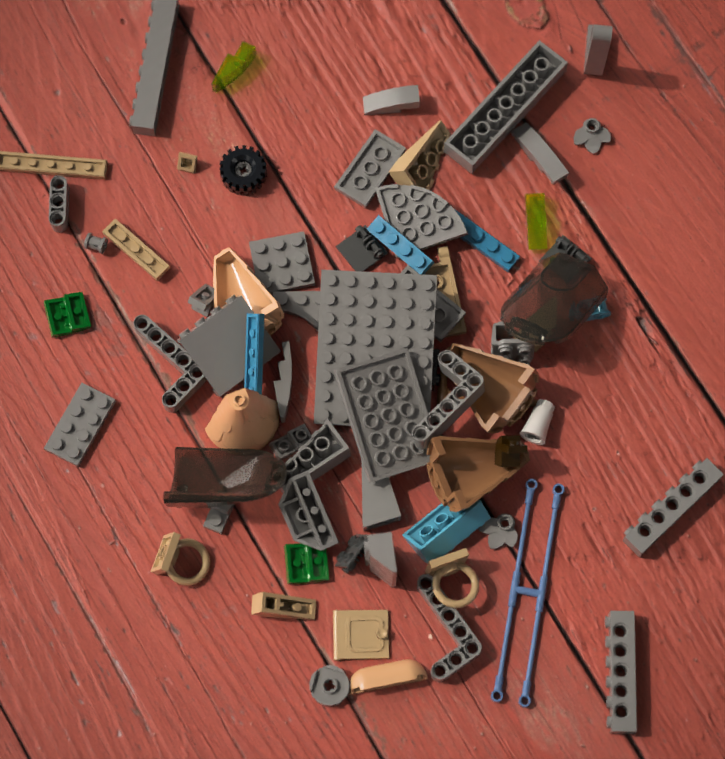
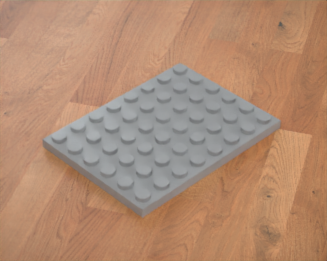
(368, 318)

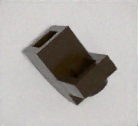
(508, 451)

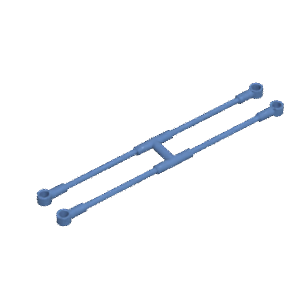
(539, 593)

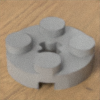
(340, 681)

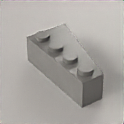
(318, 454)

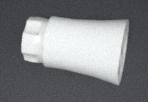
(538, 423)

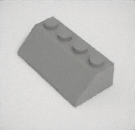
(381, 557)

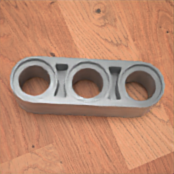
(62, 211)

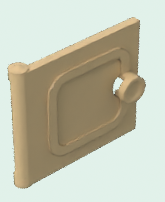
(356, 634)

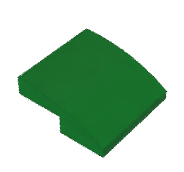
(67, 314)
(305, 564)

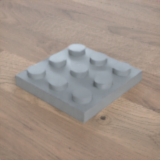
(282, 262)

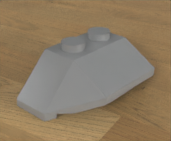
(306, 513)

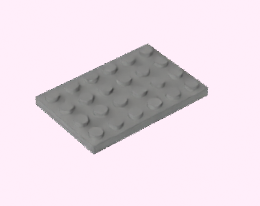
(383, 410)

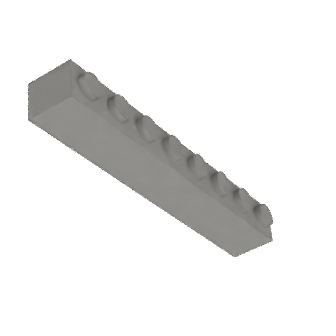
(154, 67)

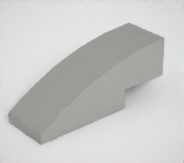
(391, 100)

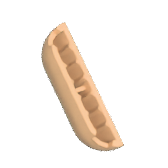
(386, 676)

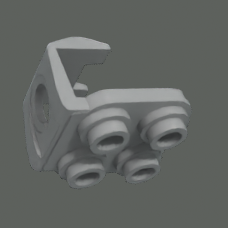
(508, 347)

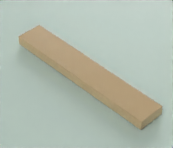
(53, 165)

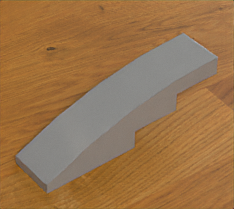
(540, 153)
(284, 386)

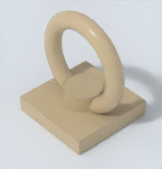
(168, 554)
(446, 566)

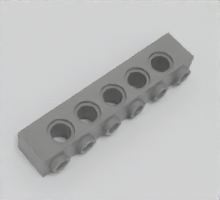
(710, 476)
(625, 621)

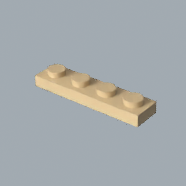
(136, 249)

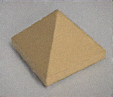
(187, 162)

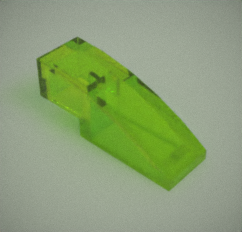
(234, 66)
(536, 221)

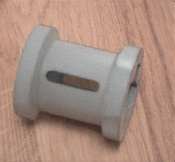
(95, 243)

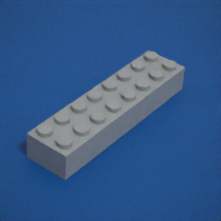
(505, 107)

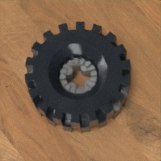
(236, 161)

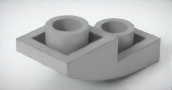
(291, 442)

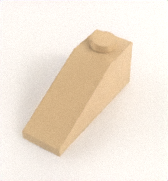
(283, 606)

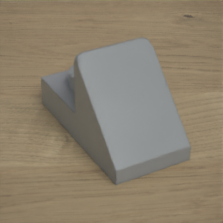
(203, 300)
(218, 518)

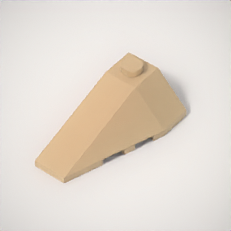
(421, 159)

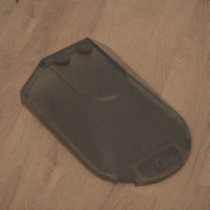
(553, 300)
(223, 477)

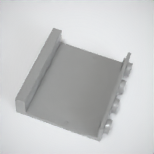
(220, 344)

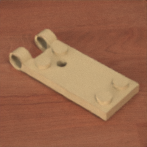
(447, 284)

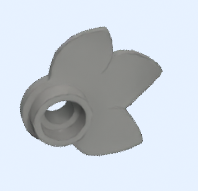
(591, 138)
(497, 533)

